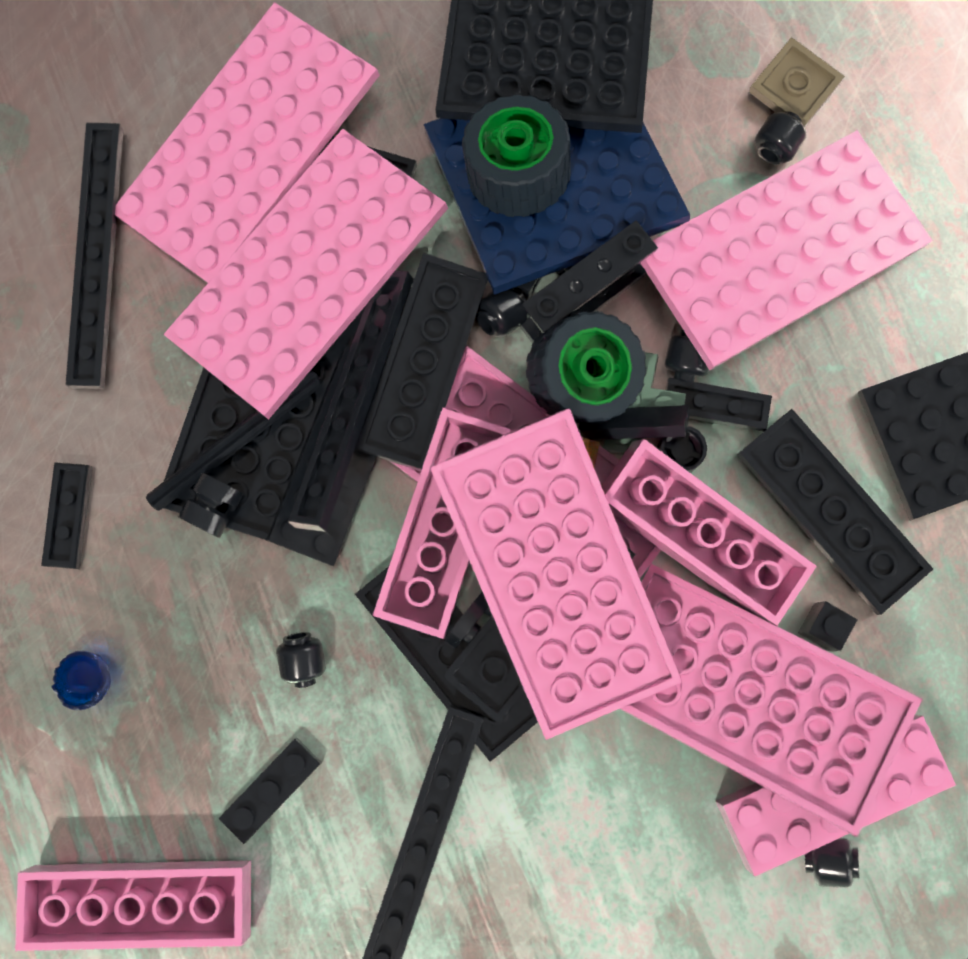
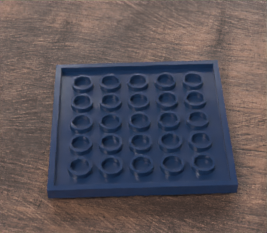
(610, 186)

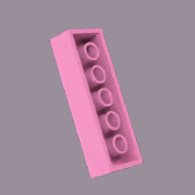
(705, 532)
(429, 555)
(775, 830)
(133, 905)

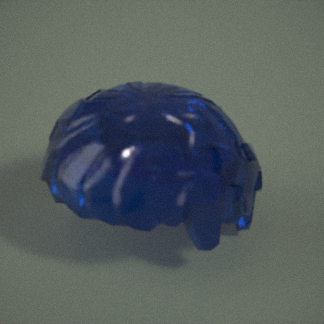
(81, 680)

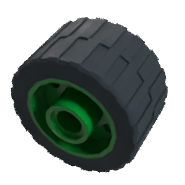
(517, 155)
(587, 367)

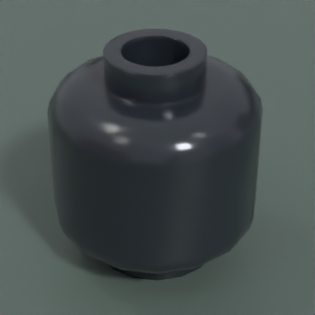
(780, 137)
(501, 312)
(684, 358)
(300, 659)
(833, 864)

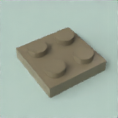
(796, 82)

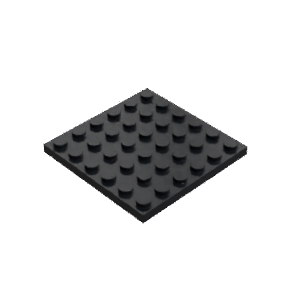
(571, 53)

